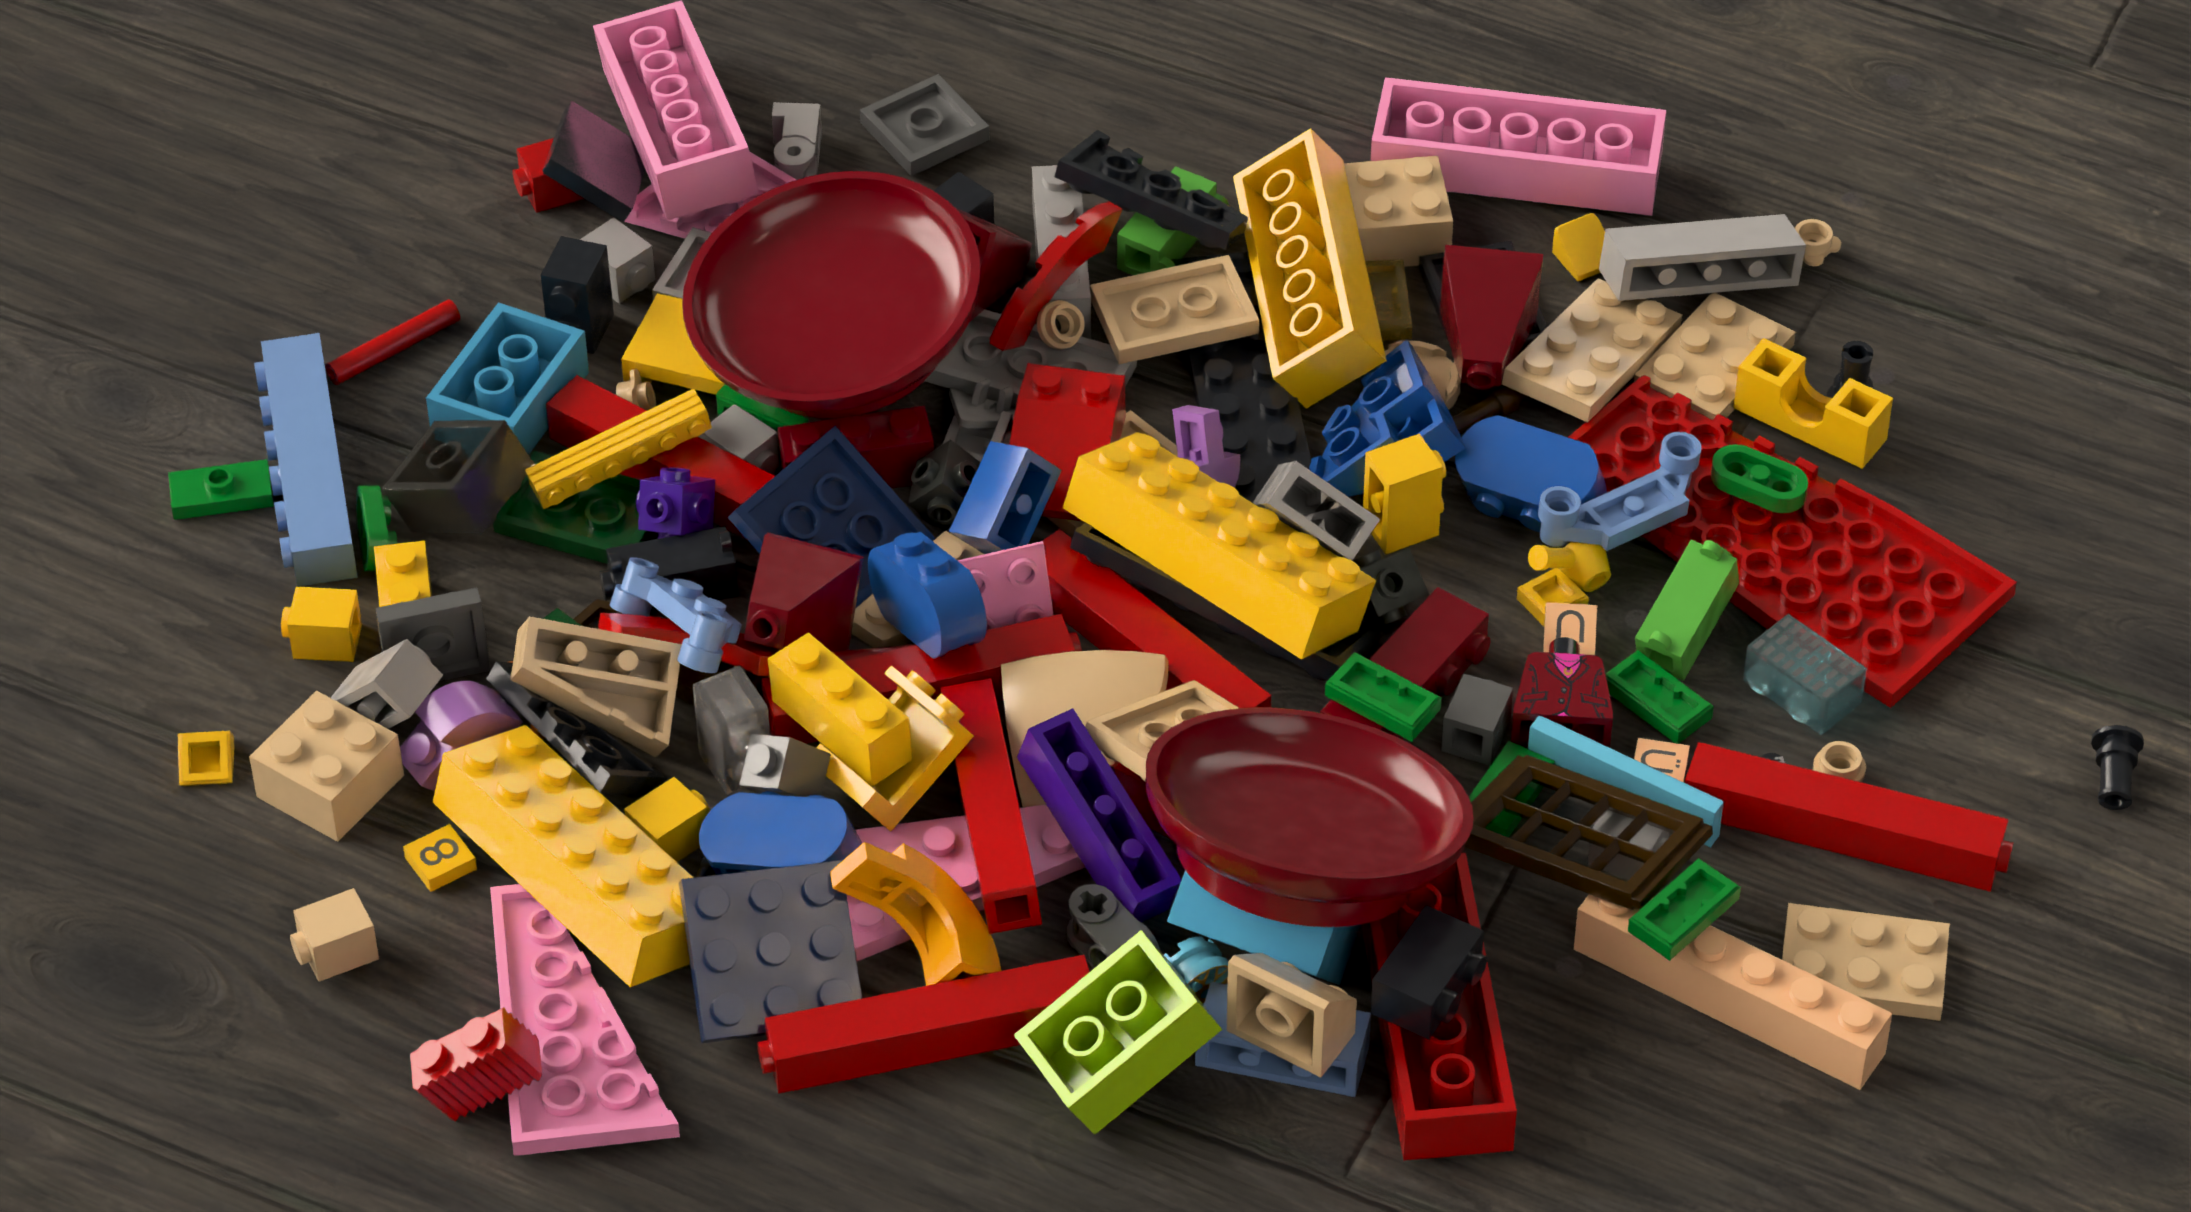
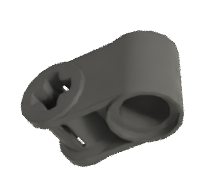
(1100, 923)

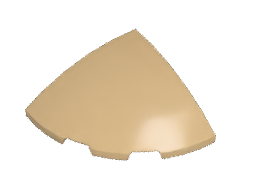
(1079, 680)

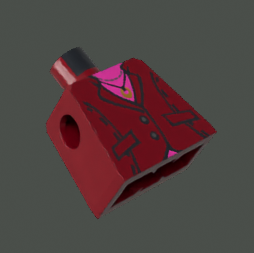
(1566, 690)

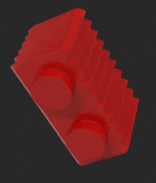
(476, 1064)

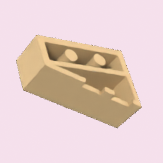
(603, 677)

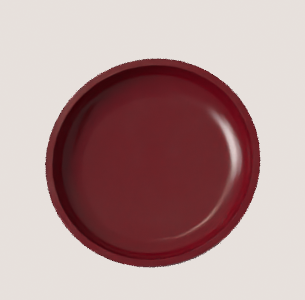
(833, 292)
(1305, 813)

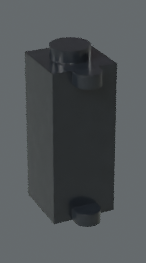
(697, 557)

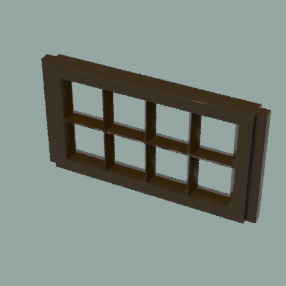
(1660, 866)

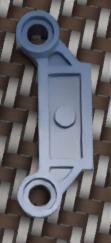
(1625, 510)
(683, 604)

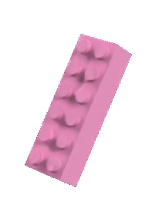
(675, 110)
(1525, 144)

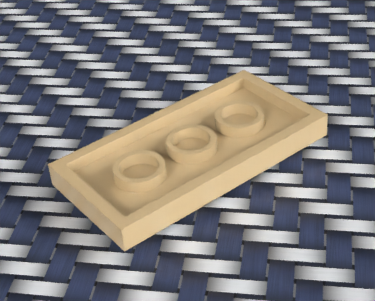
(1591, 351)

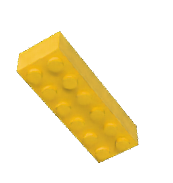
(1309, 269)
(1219, 544)
(569, 850)

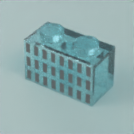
(1804, 674)

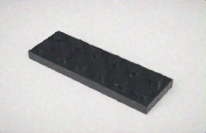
(1108, 553)

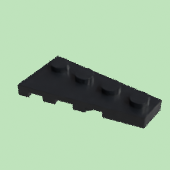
(1158, 195)
(593, 751)

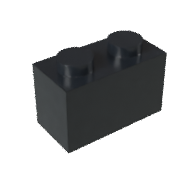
(579, 288)
(1428, 972)

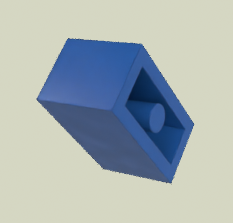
(1005, 498)

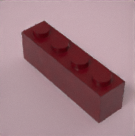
(1430, 649)

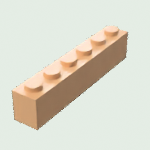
(1746, 992)

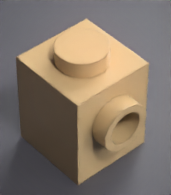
(334, 935)

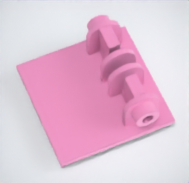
(1012, 584)

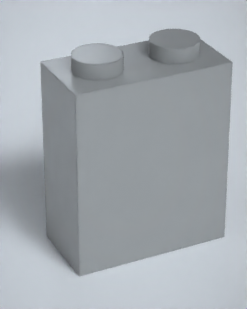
(1317, 509)

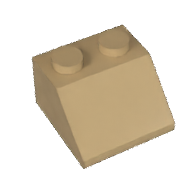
(1288, 1011)

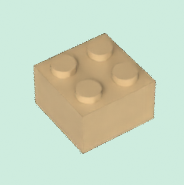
(1400, 208)
(327, 765)

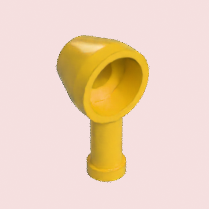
(1581, 562)

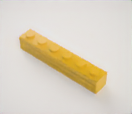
(618, 449)

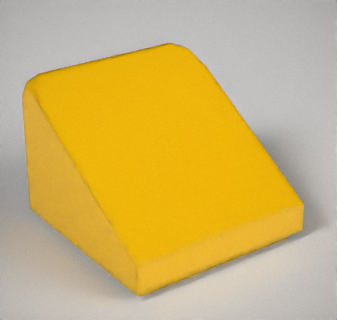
(1580, 245)
(205, 758)

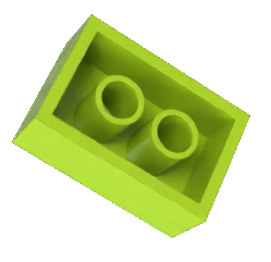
(1117, 1032)

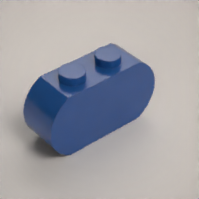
(1514, 463)
(927, 594)
(775, 832)

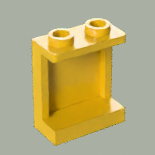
(664, 350)
(934, 743)

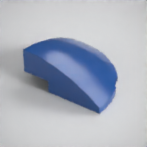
(1393, 405)

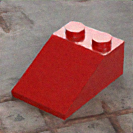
(1066, 416)

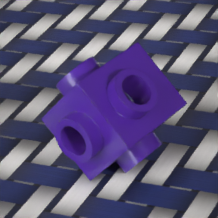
(675, 503)

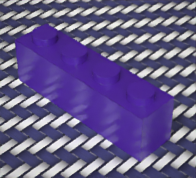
(1098, 815)

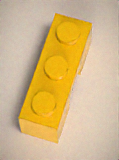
(1776, 392)

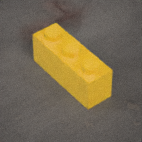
(840, 709)

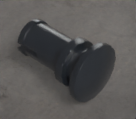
(1854, 365)
(2116, 756)

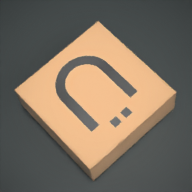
(1571, 621)
(1663, 756)

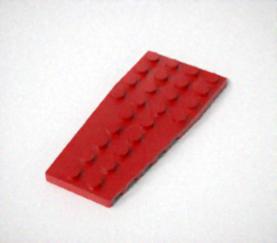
(1838, 564)

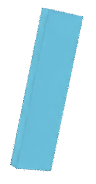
(1606, 765)

